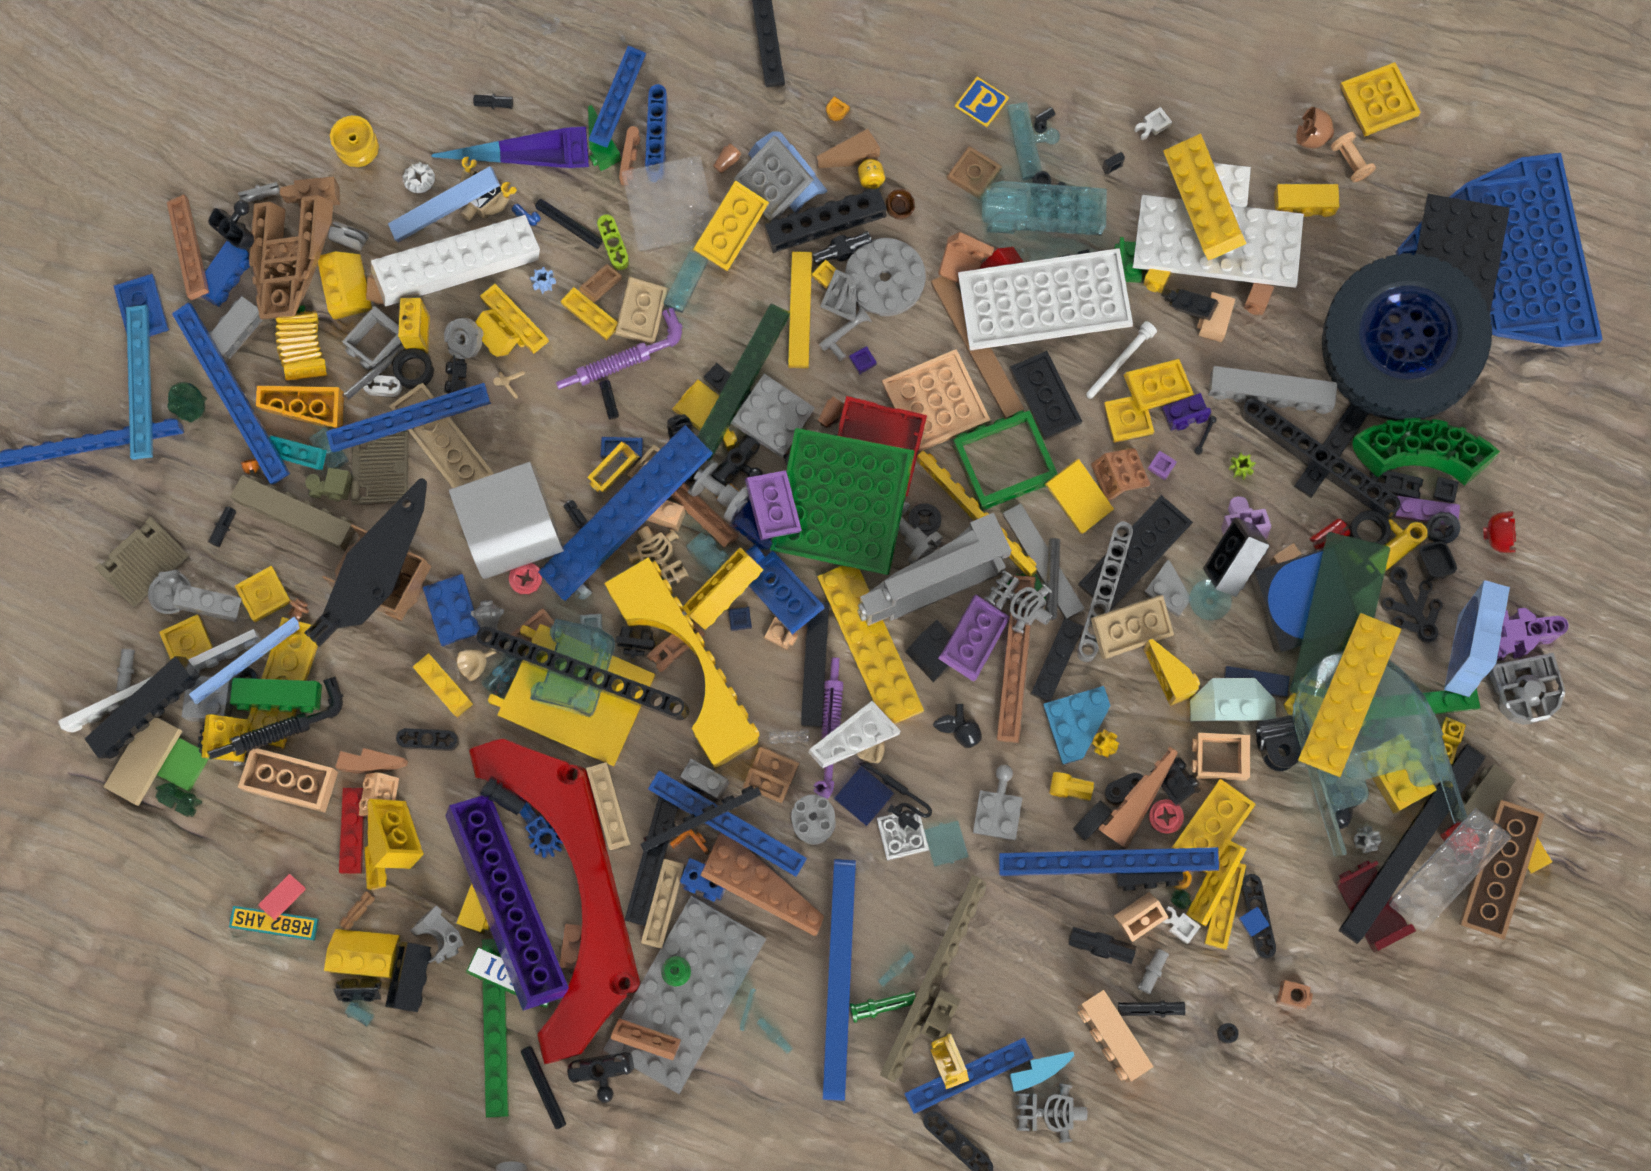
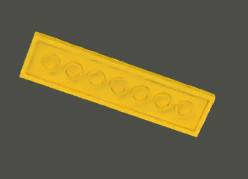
(870, 646)
(1349, 695)

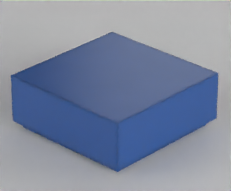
(1254, 921)

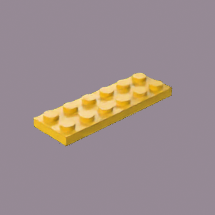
(286, 661)

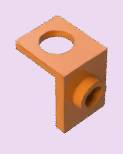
(698, 838)

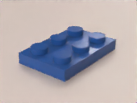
(143, 292)
(451, 609)

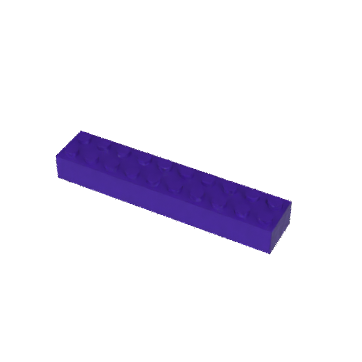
(506, 902)

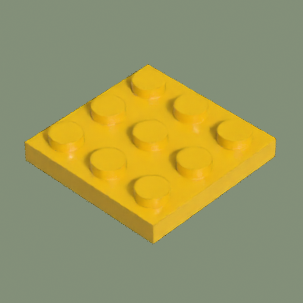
(1380, 99)

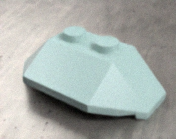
(1232, 701)

